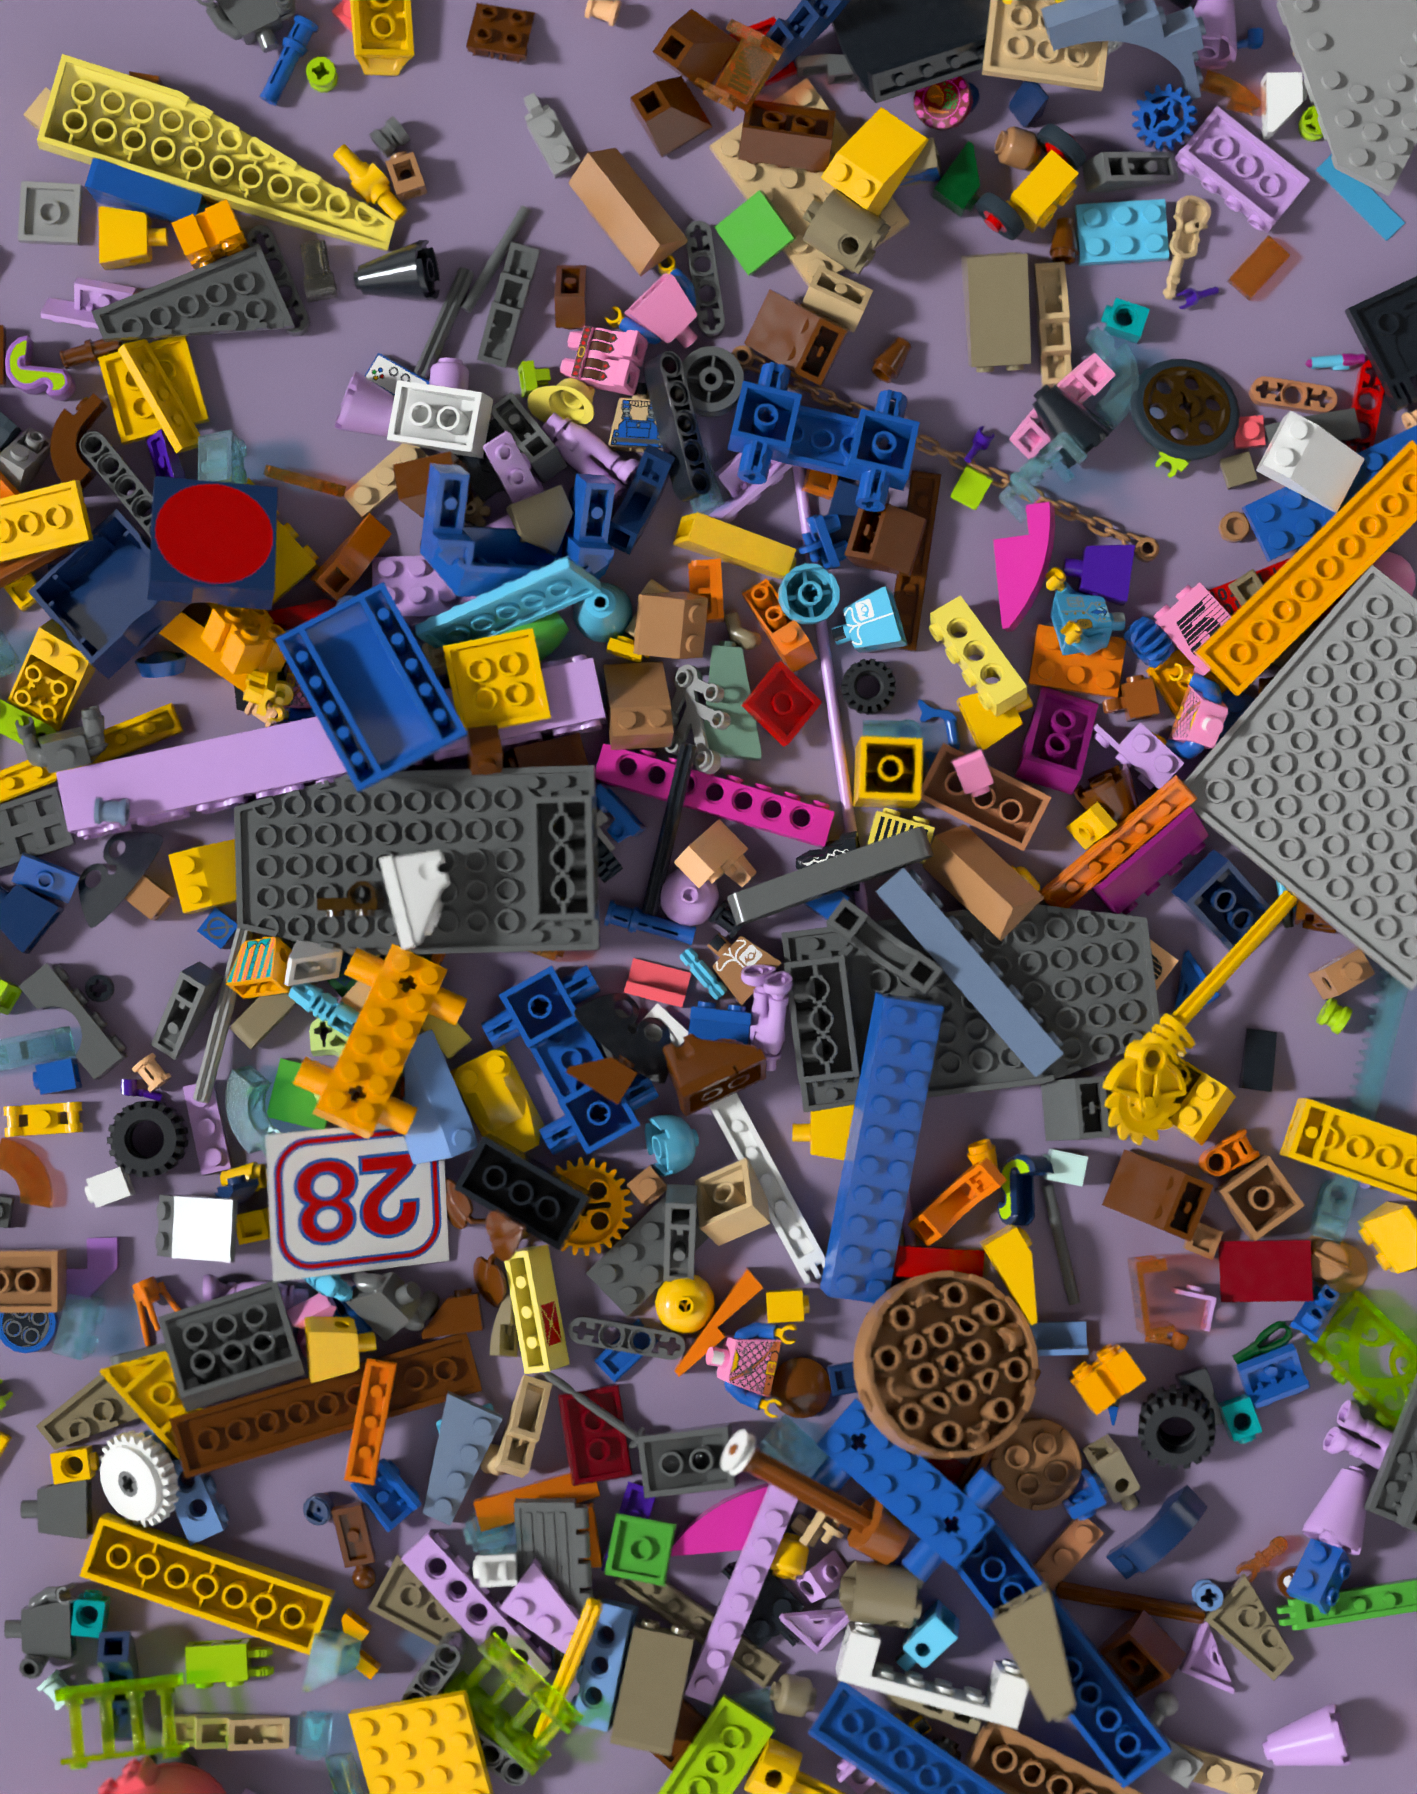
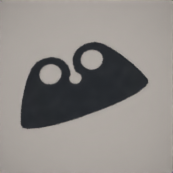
(130, 866)
(612, 1032)

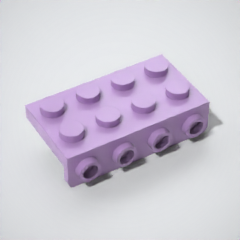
(1241, 170)
(414, 587)

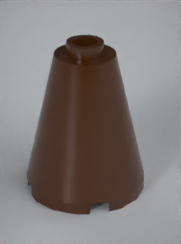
(1112, 790)

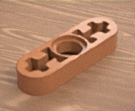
(1272, 385)

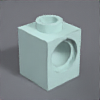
(1067, 1167)

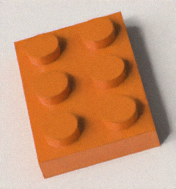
(1079, 673)

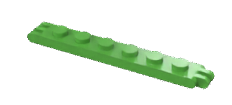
(1354, 1605)

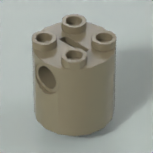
(844, 230)
(880, 1594)

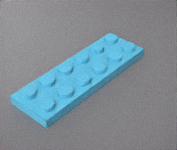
(511, 605)

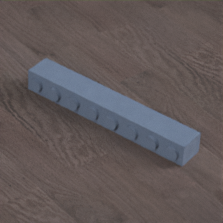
(969, 972)

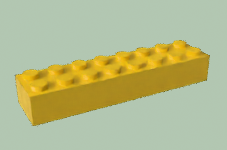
(207, 1583)

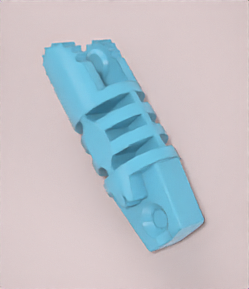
(325, 1007)
(331, 1286)

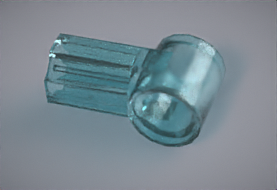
(887, 728)

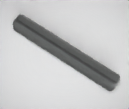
(444, 322)

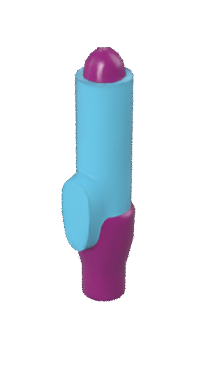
(1337, 362)

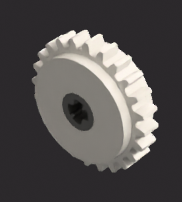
(138, 1478)

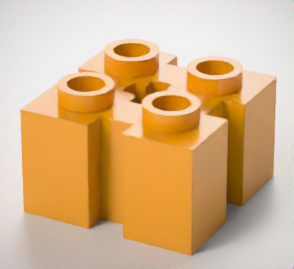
(210, 234)
(244, 640)
(1106, 1378)

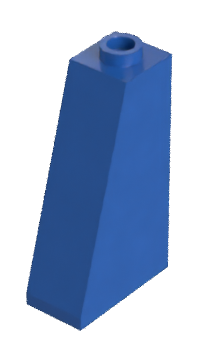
(141, 193)

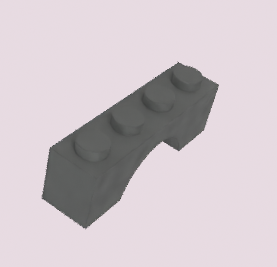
(884, 948)
(98, 1049)

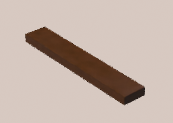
(910, 590)

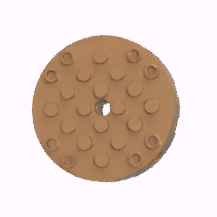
(904, 1356)

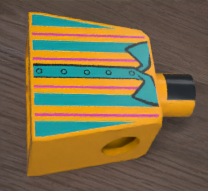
(260, 968)

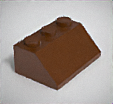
(787, 136)

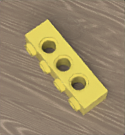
(958, 617)

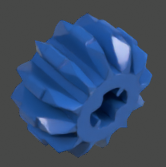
(1149, 642)

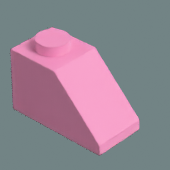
(973, 773)

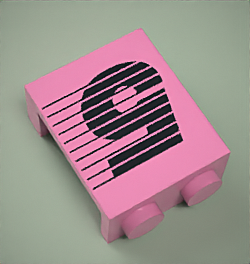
(1192, 622)

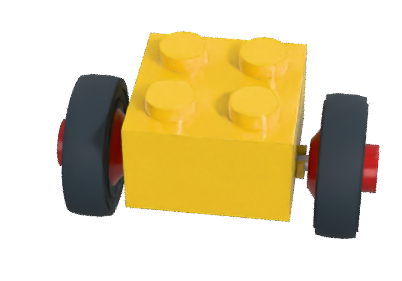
(1041, 191)

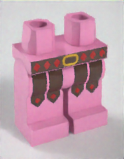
(606, 359)

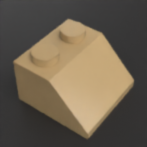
(731, 1202)

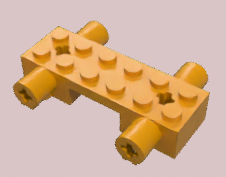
(380, 1041)

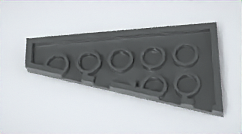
(214, 299)

